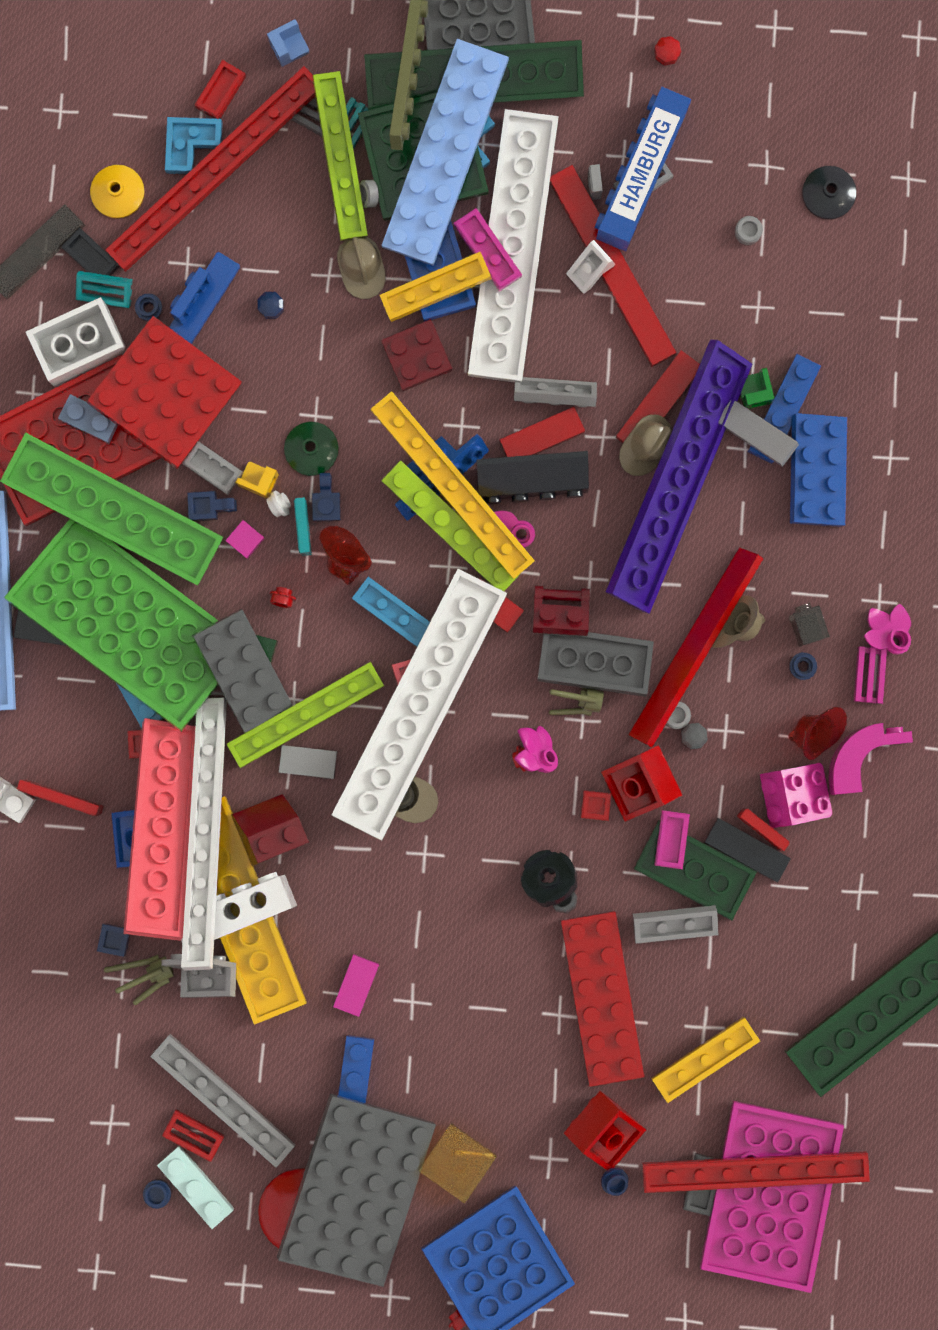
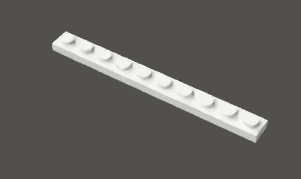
(204, 836)

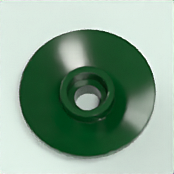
(312, 462)

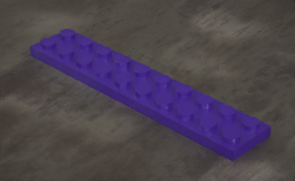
(678, 477)

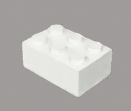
(76, 342)

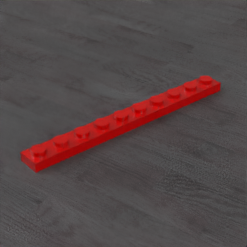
(213, 170)

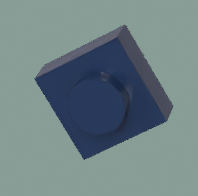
(113, 940)

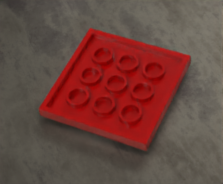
(164, 392)

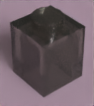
(808, 624)

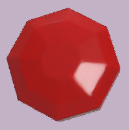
(667, 50)

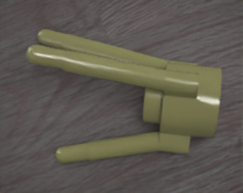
(589, 700)
(155, 973)

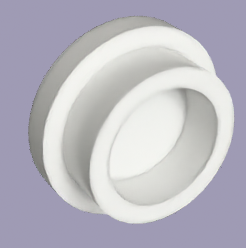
(278, 504)

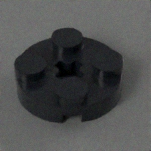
(549, 893)

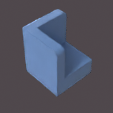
(288, 43)

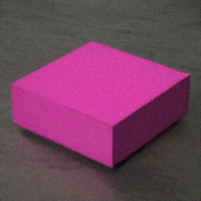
(245, 539)

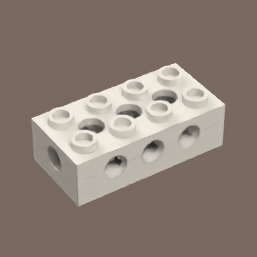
(278, 899)

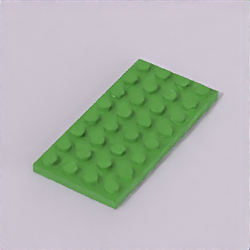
(119, 620)

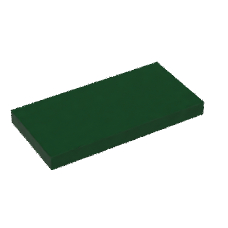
(705, 877)

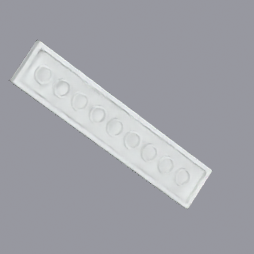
(518, 224)
(419, 704)

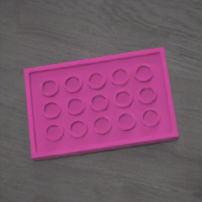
(774, 1230)

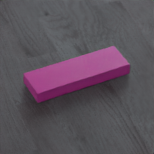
(481, 238)

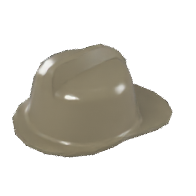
(361, 267)
(645, 445)
(742, 623)
(418, 803)

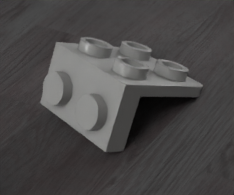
(216, 982)

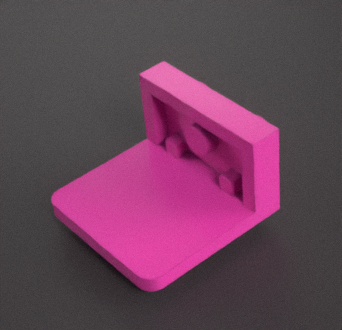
(796, 795)

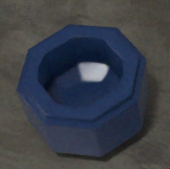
(270, 305)

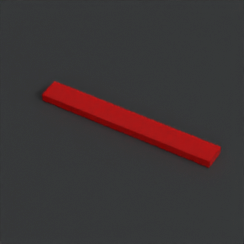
(619, 278)
(695, 647)
(755, 1172)

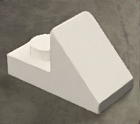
(589, 267)
(14, 802)

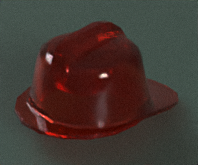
(344, 554)
(819, 732)

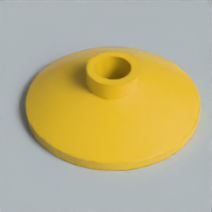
(120, 203)

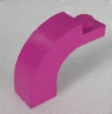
(847, 760)

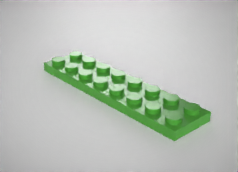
(111, 509)

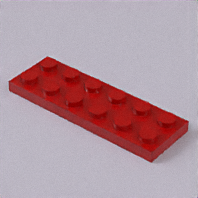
(602, 998)

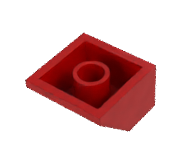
(641, 783)
(604, 1131)

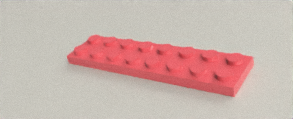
(160, 832)

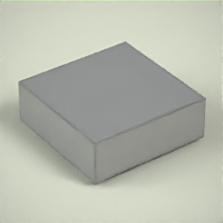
(595, 182)

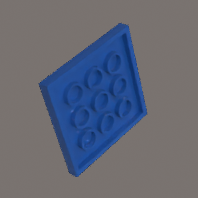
(498, 1264)

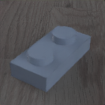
(87, 419)

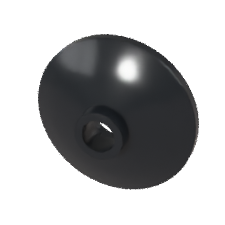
(826, 204)

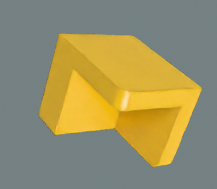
(258, 479)

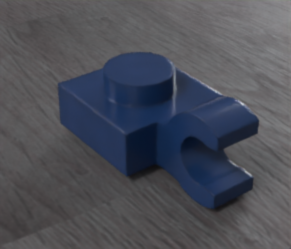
(326, 504)
(205, 505)

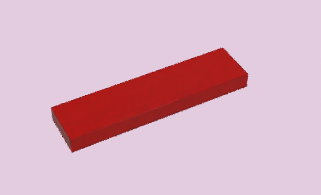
(664, 392)

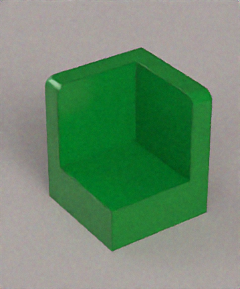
(757, 390)

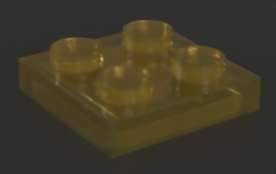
(457, 1163)

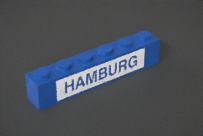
(643, 169)

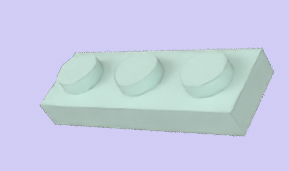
(195, 1187)

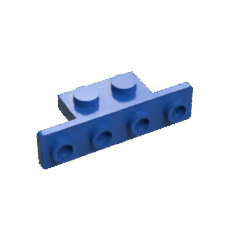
(201, 296)
(462, 460)

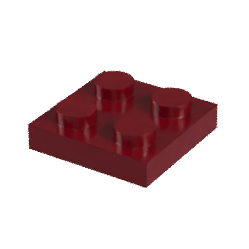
(416, 355)

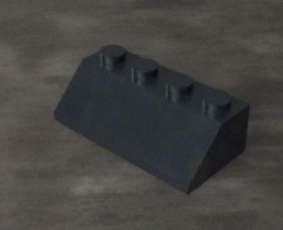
(533, 476)

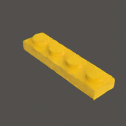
(435, 286)
(705, 1059)

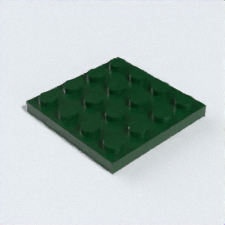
(392, 166)

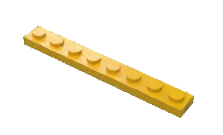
(452, 485)

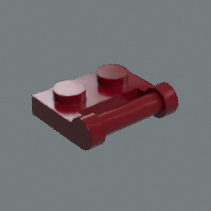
(561, 618)

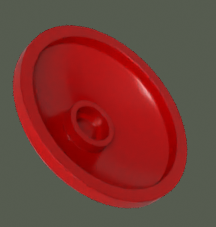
(277, 1204)

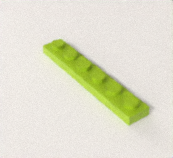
(339, 155)
(446, 524)
(305, 715)

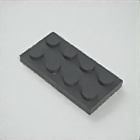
(597, 662)
(242, 670)

